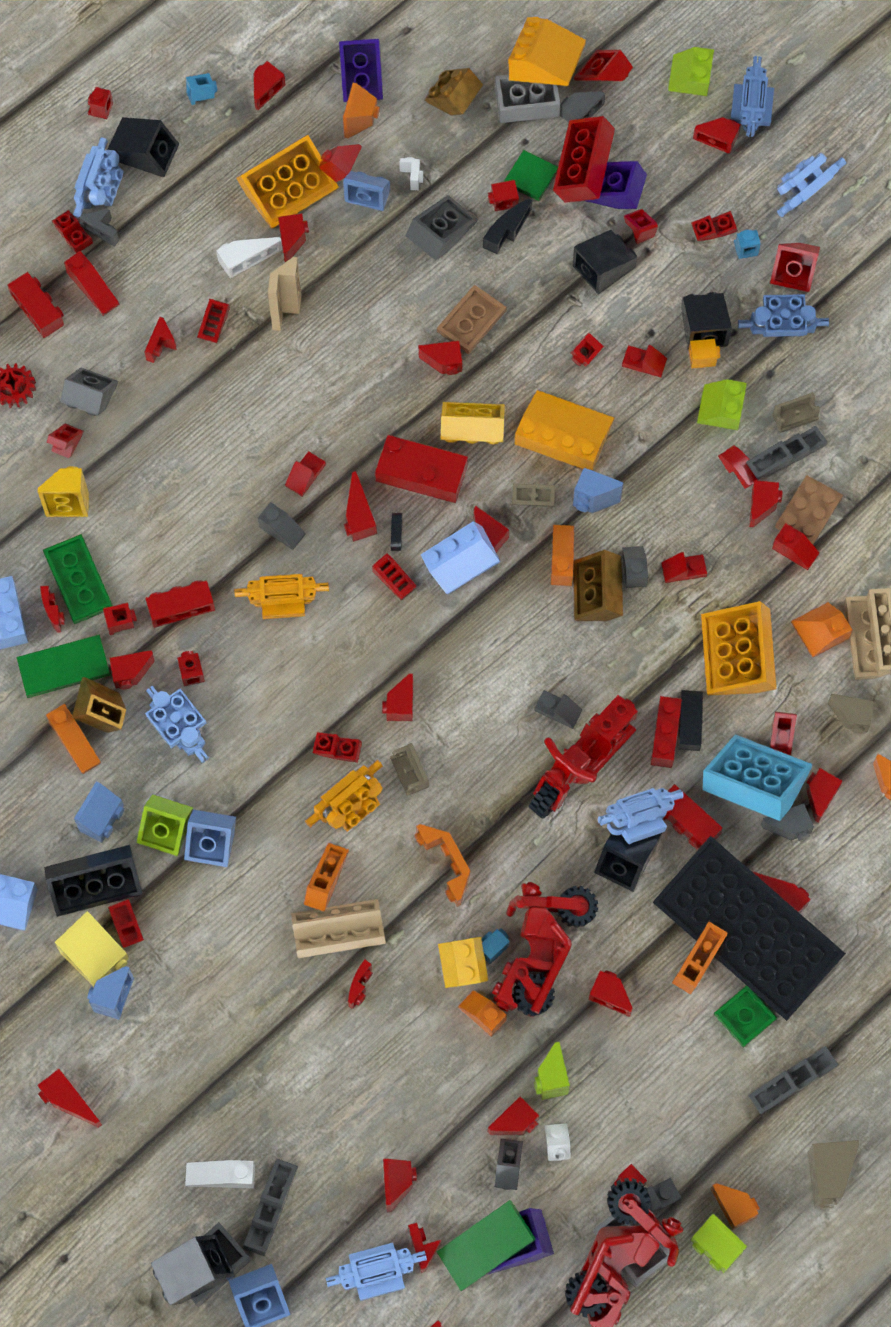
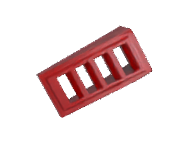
(224, 307)
(382, 575)

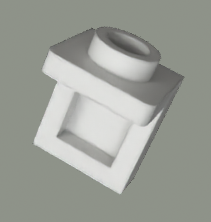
(412, 165)
(557, 1142)

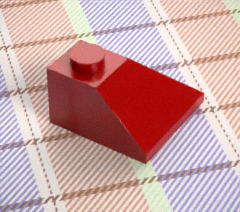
(605, 66)
(795, 266)
(398, 1181)

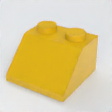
(463, 962)

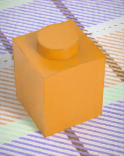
(703, 353)

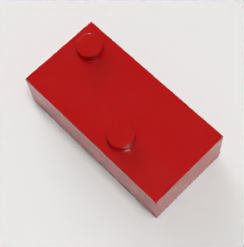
(584, 159)
(421, 469)

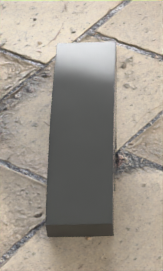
(786, 452)
(793, 1080)
(270, 1207)

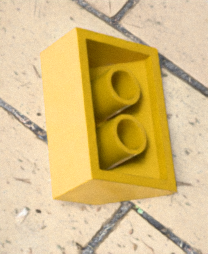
(472, 422)
(65, 494)

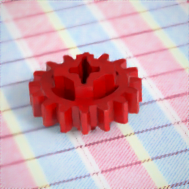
(23, 385)

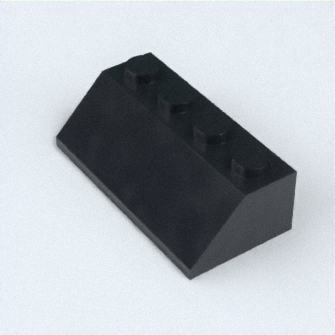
(93, 880)

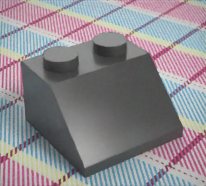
(88, 391)

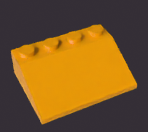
(545, 53)
(287, 181)
(563, 430)
(738, 650)

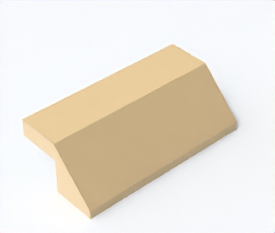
(284, 292)
(871, 633)
(338, 928)

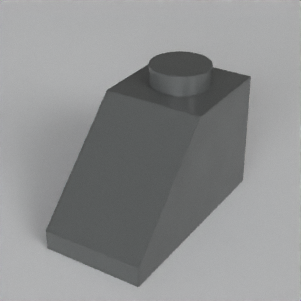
(582, 105)
(280, 526)
(635, 566)
(794, 825)
(508, 1164)

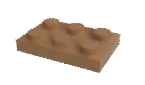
(471, 319)
(810, 508)

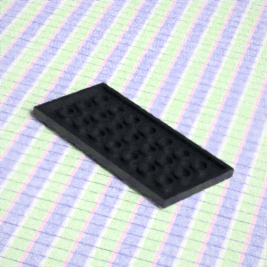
(766, 940)

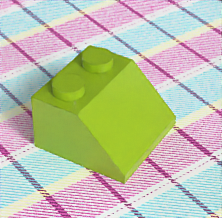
(691, 71)
(722, 404)
(164, 824)
(552, 1075)
(718, 1244)

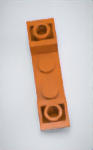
(432, 837)

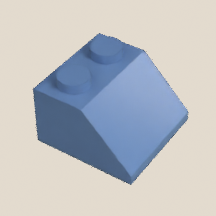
(366, 190)
(596, 491)
(99, 813)
(209, 838)
(111, 993)
(259, 1297)

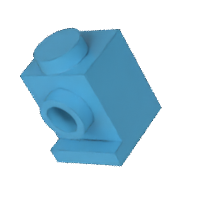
(200, 88)
(747, 239)
(495, 944)

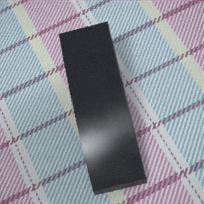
(507, 226)
(691, 720)

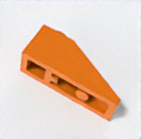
(562, 555)
(73, 738)
(325, 877)
(699, 958)

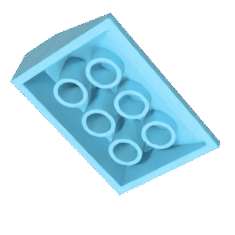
(756, 777)

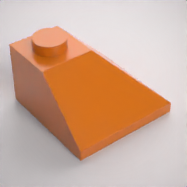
(359, 111)
(822, 628)

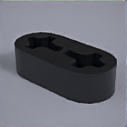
(396, 531)

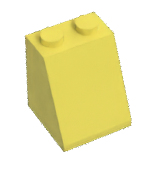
(91, 949)

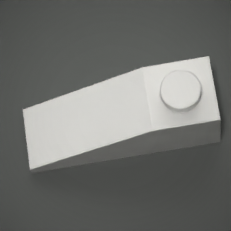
(246, 253)
(221, 1174)

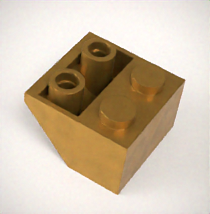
(454, 91)
(99, 706)

